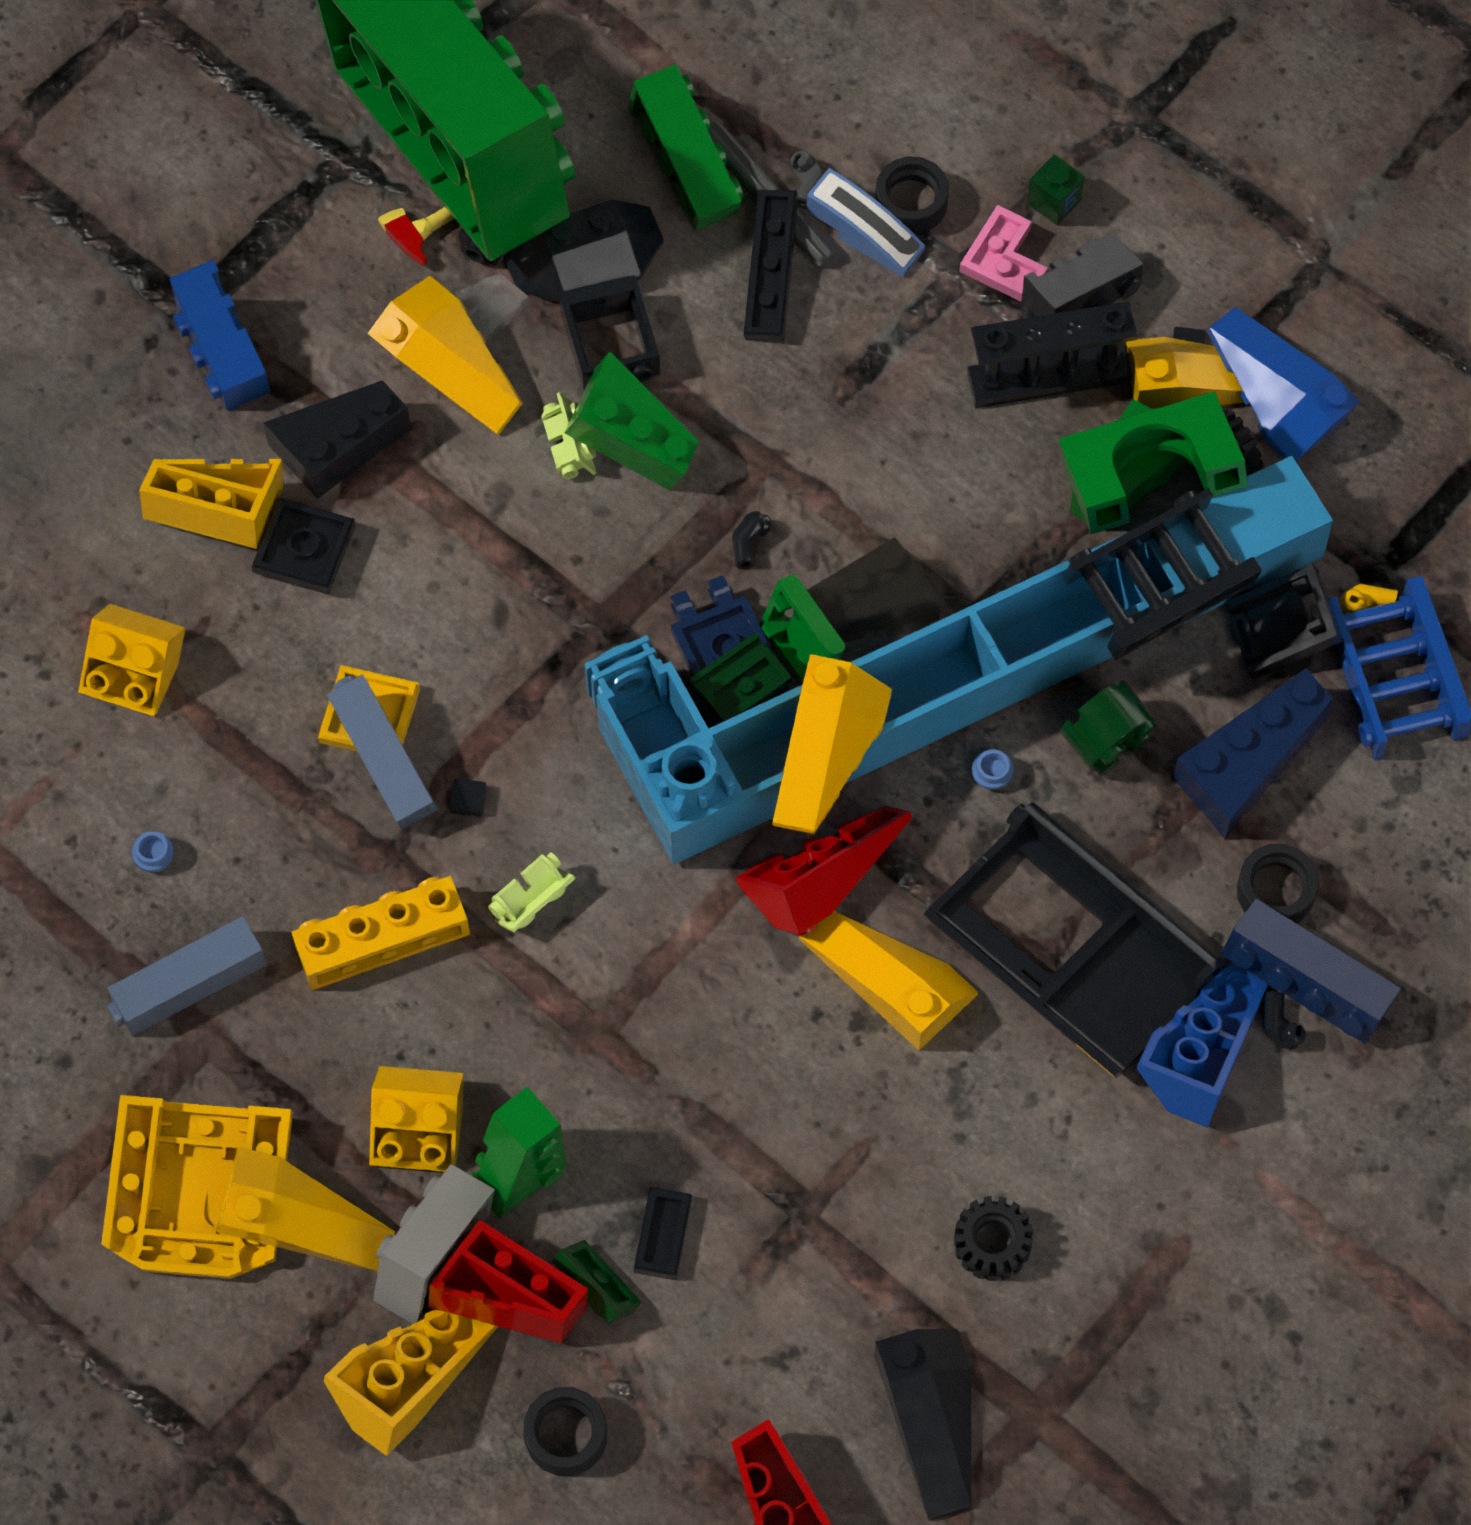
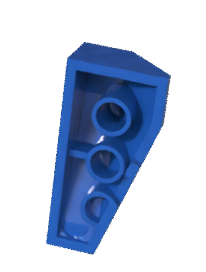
(1197, 1050)

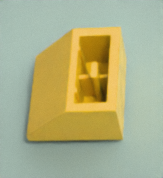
(130, 659)
(415, 1118)

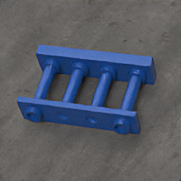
(1425, 641)

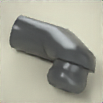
(807, 172)

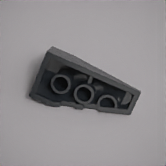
(931, 1403)

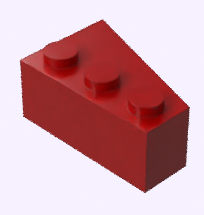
(507, 1287)

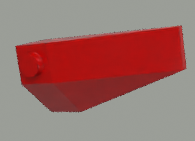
(813, 882)

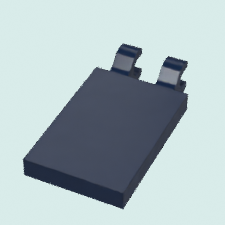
(715, 631)

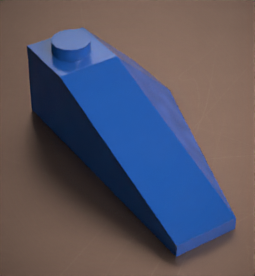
(1288, 390)

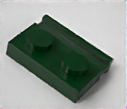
(740, 679)

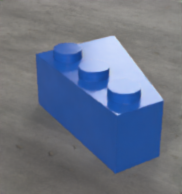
(217, 337)

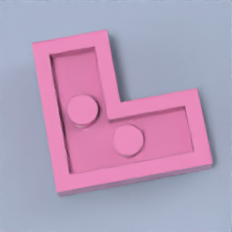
(995, 257)

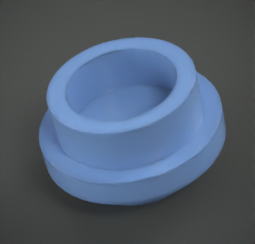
(992, 769)
(152, 852)

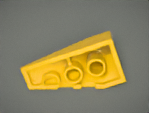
(895, 979)
(399, 1378)

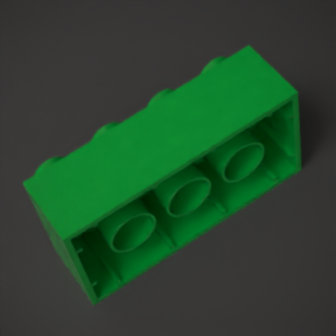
(456, 112)

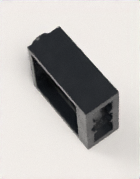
(602, 301)

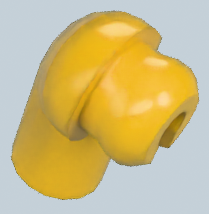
(1365, 597)

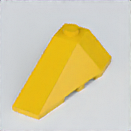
(439, 342)
(1176, 370)
(833, 728)
(292, 1211)

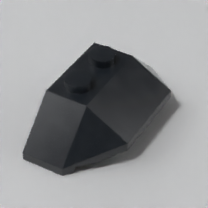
(586, 250)

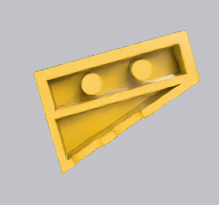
(213, 499)

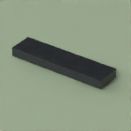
(771, 265)

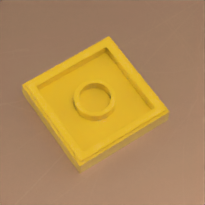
(394, 695)

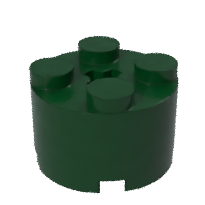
(1108, 726)

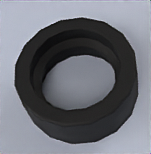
(916, 170)
(1287, 857)
(552, 1400)

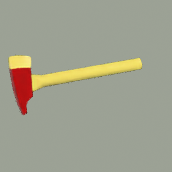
(411, 235)

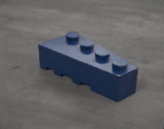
(1248, 753)

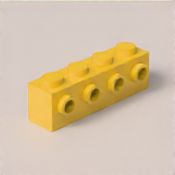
(380, 932)

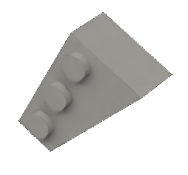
(428, 1240)

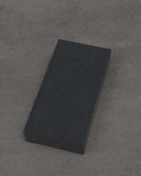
(663, 1233)

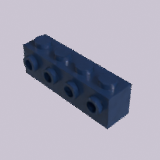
(1310, 971)

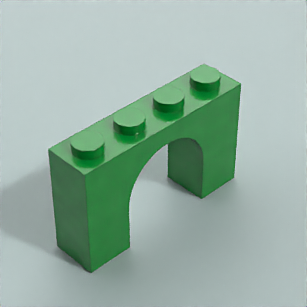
(1189, 428)

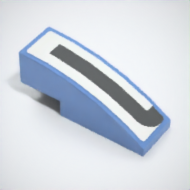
(864, 223)

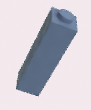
(381, 750)
(185, 977)

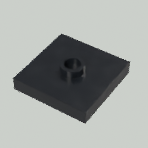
(303, 545)

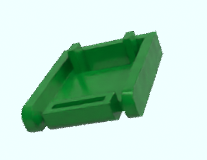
(806, 631)

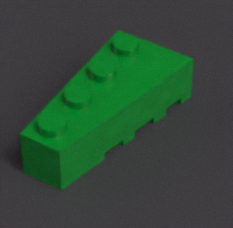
(685, 146)

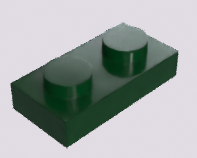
(606, 1291)

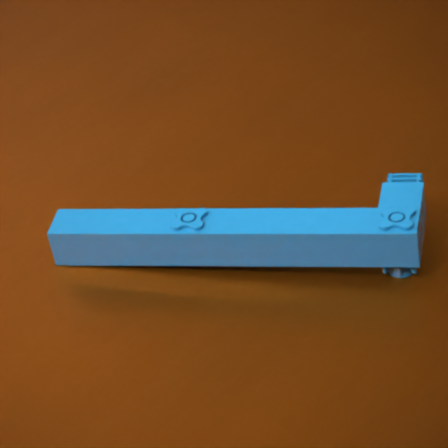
(727, 778)

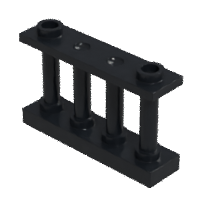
(1051, 354)
(1162, 612)

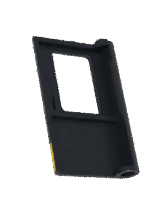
(1119, 980)

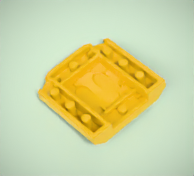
(173, 1180)

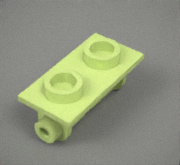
(570, 454)
(517, 906)

